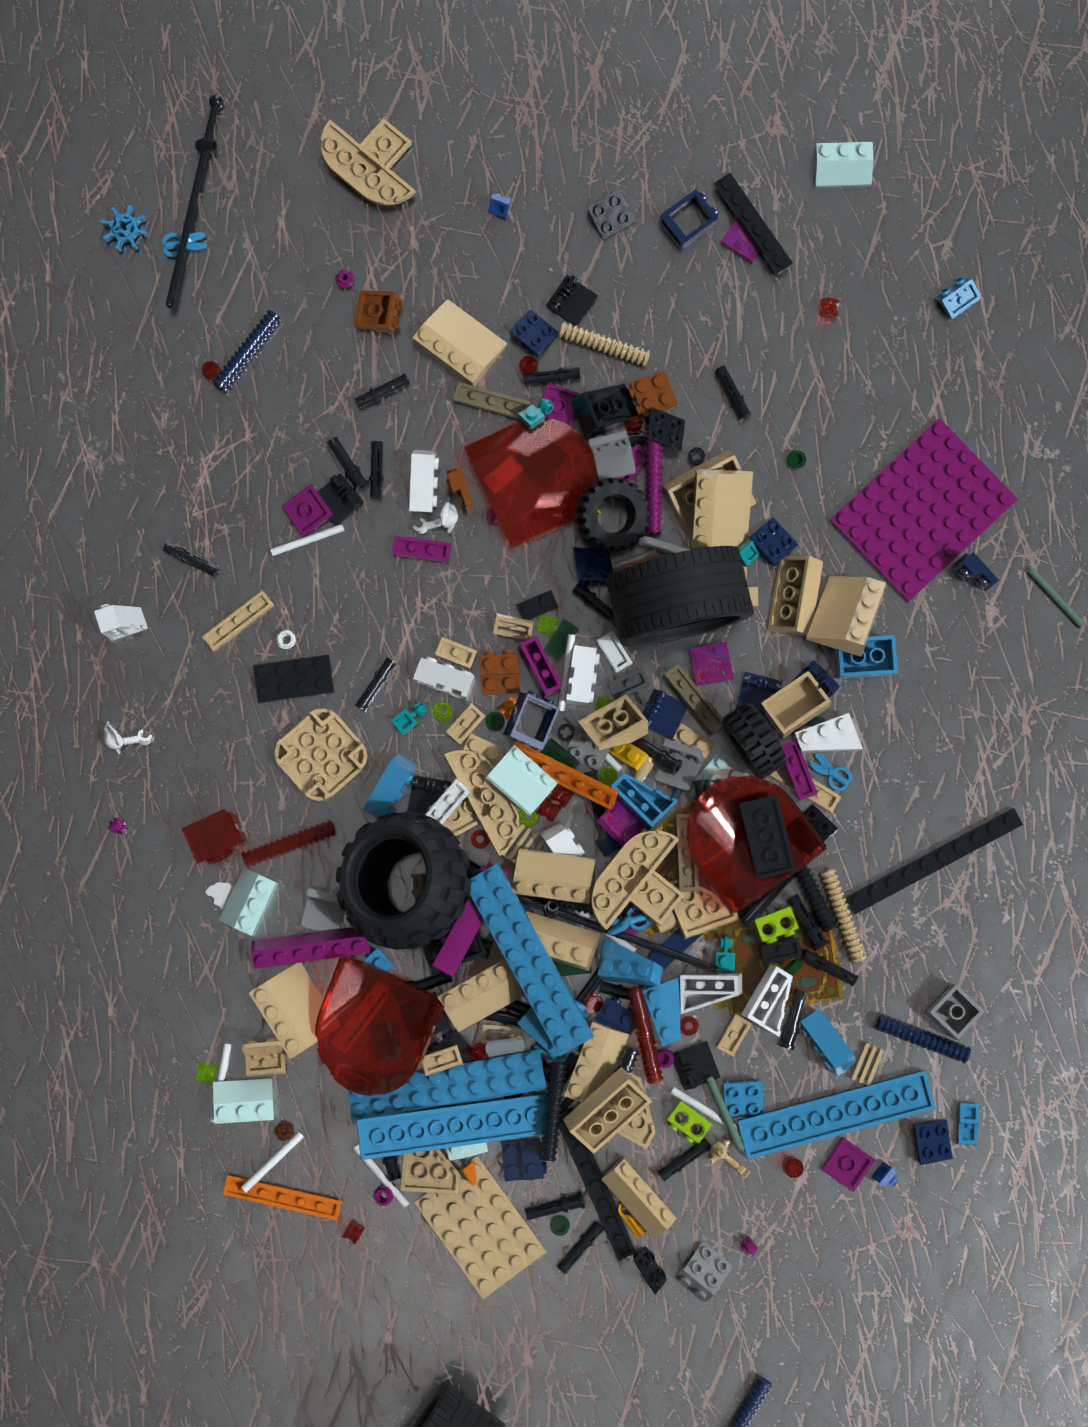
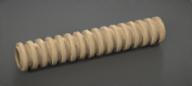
(604, 344)
(843, 916)

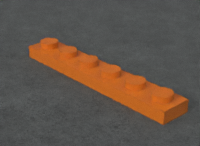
(572, 778)
(284, 1198)

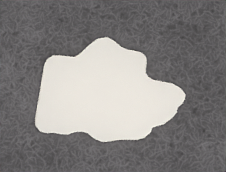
(220, 893)

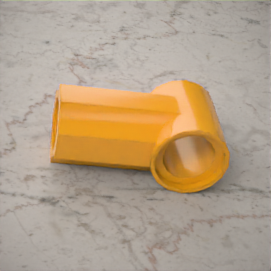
(631, 1221)

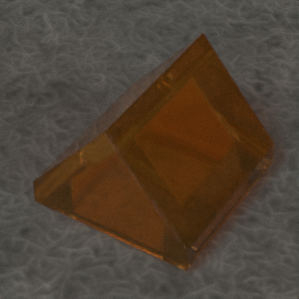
(507, 707)

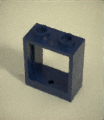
(674, 230)
(545, 726)

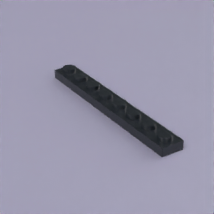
(598, 1193)

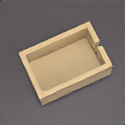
(795, 704)

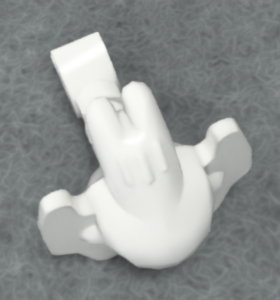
(448, 519)
(115, 741)

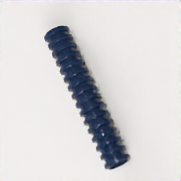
(246, 350)
(922, 1038)
(751, 1403)

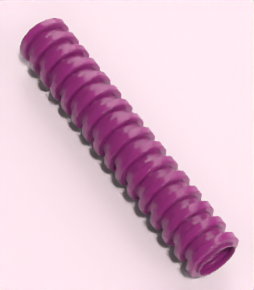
(654, 486)

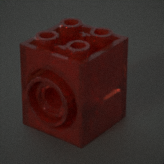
(214, 837)

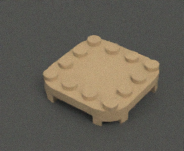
(321, 755)

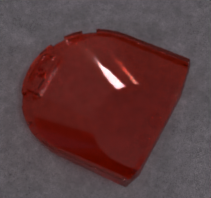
(533, 476)
(721, 844)
(374, 1028)

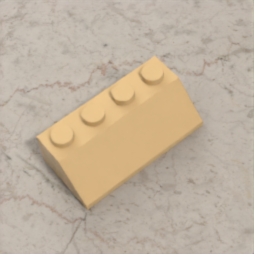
(795, 595)
(554, 876)
(565, 941)
(481, 995)
(596, 1061)
(607, 1110)
(639, 1198)

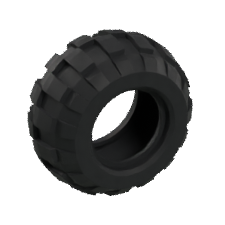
(366, 874)

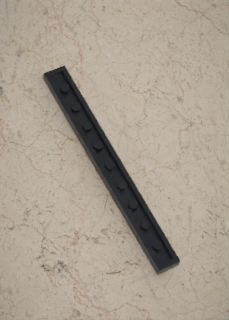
(933, 861)

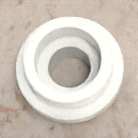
(286, 633)

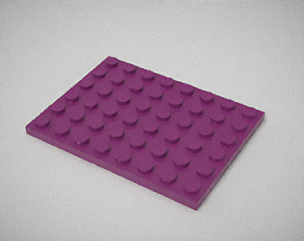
(923, 510)

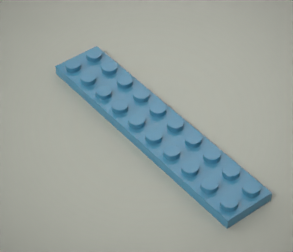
(529, 960)
(456, 1086)
(836, 1114)
(451, 1126)

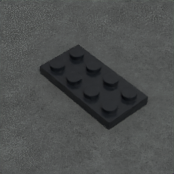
(293, 679)
(767, 836)

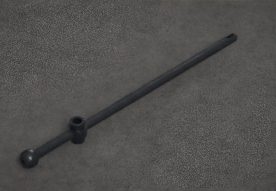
(205, 145)
(551, 910)

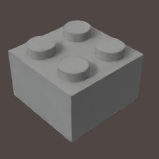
(955, 1011)

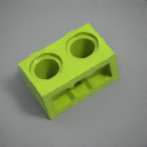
(773, 919)
(691, 1118)

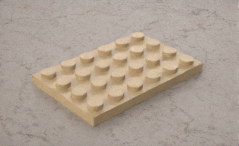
(482, 1230)

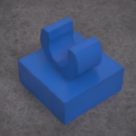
(499, 205)
(885, 1175)

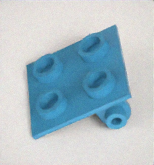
(744, 1098)

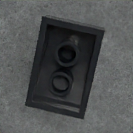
(603, 409)
(474, 951)

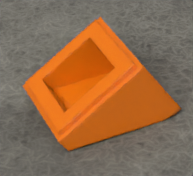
(469, 1172)

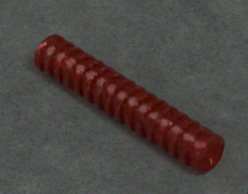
(288, 843)
(645, 1035)

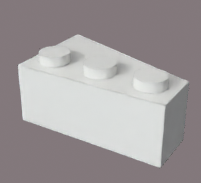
(423, 480)
(120, 621)
(582, 676)
(444, 678)
(830, 735)
(560, 840)
(707, 988)
(769, 1000)

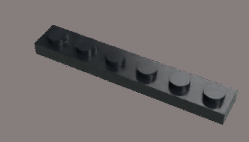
(753, 224)

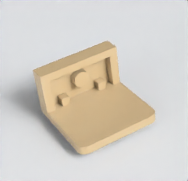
(264, 1058)

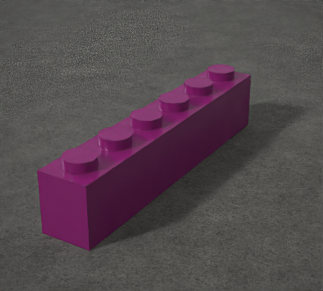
(461, 936)
(308, 947)

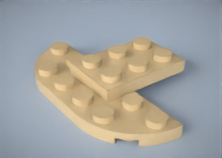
(368, 164)
(483, 804)
(634, 880)

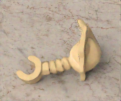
(719, 1152)

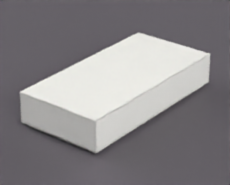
(614, 651)

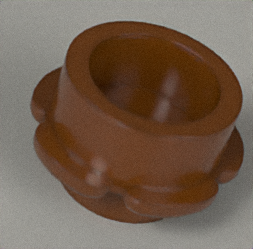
(283, 1136)

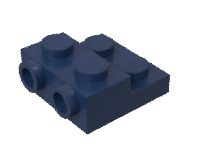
(972, 567)
(616, 1016)
(522, 1159)

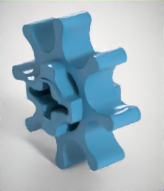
(130, 233)

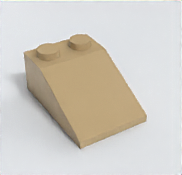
(615, 724)

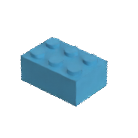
(877, 660)

